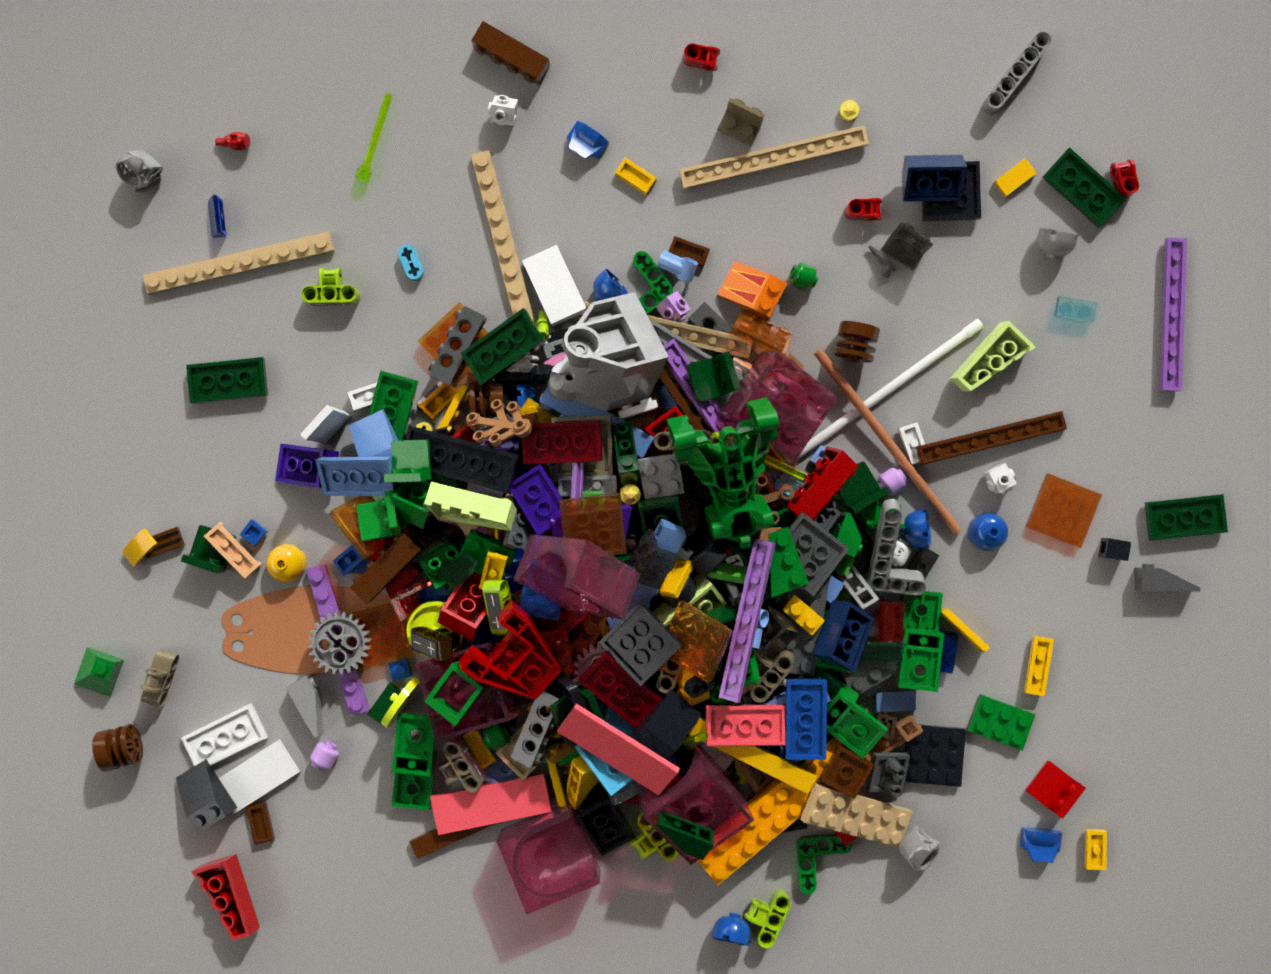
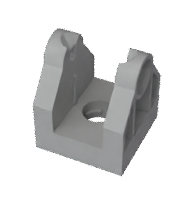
(609, 356)

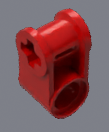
(702, 57)
(1123, 175)
(868, 209)

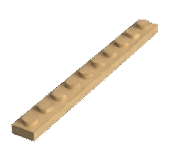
(774, 157)
(501, 232)
(238, 263)
(701, 336)

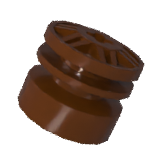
(855, 346)
(481, 401)
(117, 747)

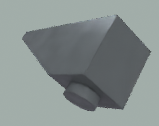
(1159, 580)

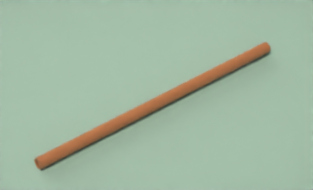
(887, 441)

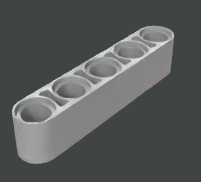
(1023, 66)

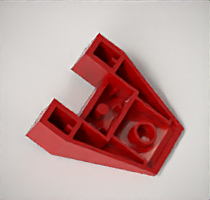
(519, 662)

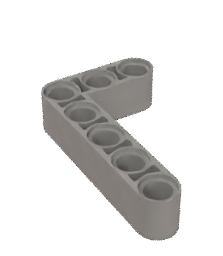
(885, 553)

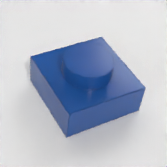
(253, 532)
(400, 669)

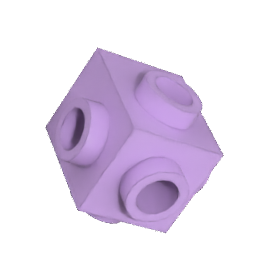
(673, 308)

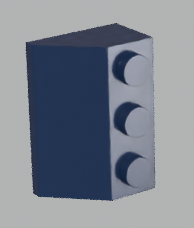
(933, 177)
(843, 635)

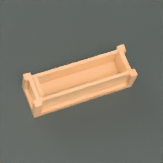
(232, 550)

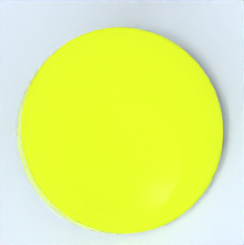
(426, 616)
(400, 702)

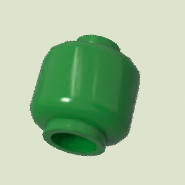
(803, 276)
(496, 736)

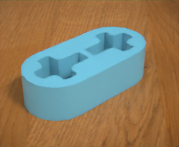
(414, 261)

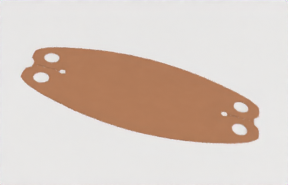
(281, 628)

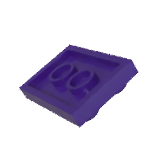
(537, 498)

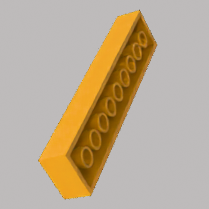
(773, 812)

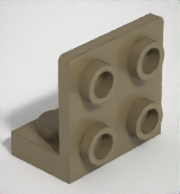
(741, 121)

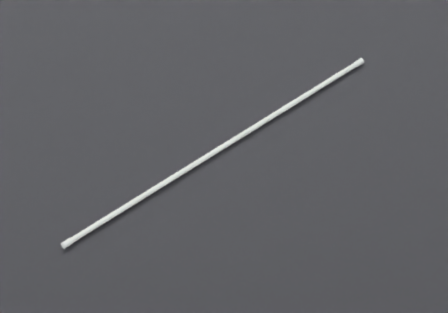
(967, 332)

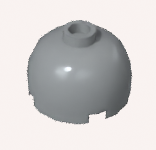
(1056, 242)

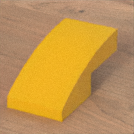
(138, 547)

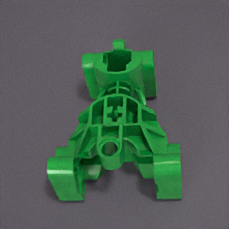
(732, 469)

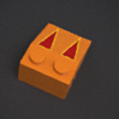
(752, 289)

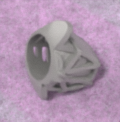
(140, 171)
(919, 848)

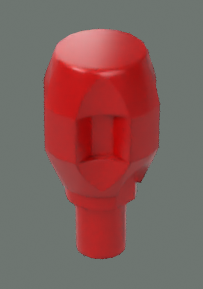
(234, 140)

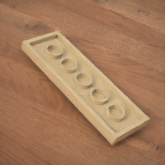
(856, 816)

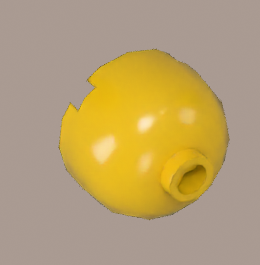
(294, 561)

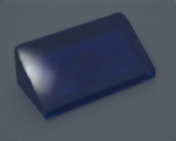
(217, 216)

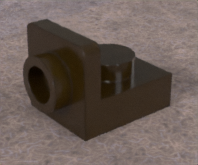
(890, 722)

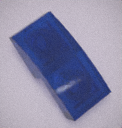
(512, 569)
(949, 651)

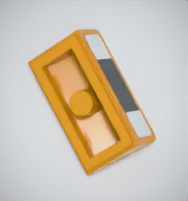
(437, 399)

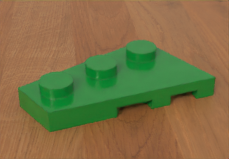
(786, 567)

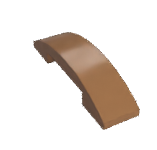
(904, 731)

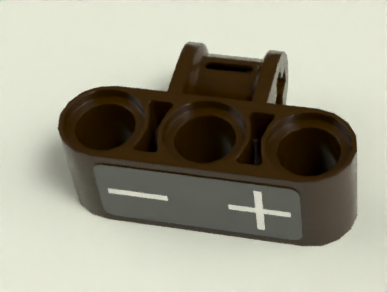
(434, 643)

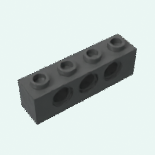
(707, 314)
(454, 333)
(523, 750)

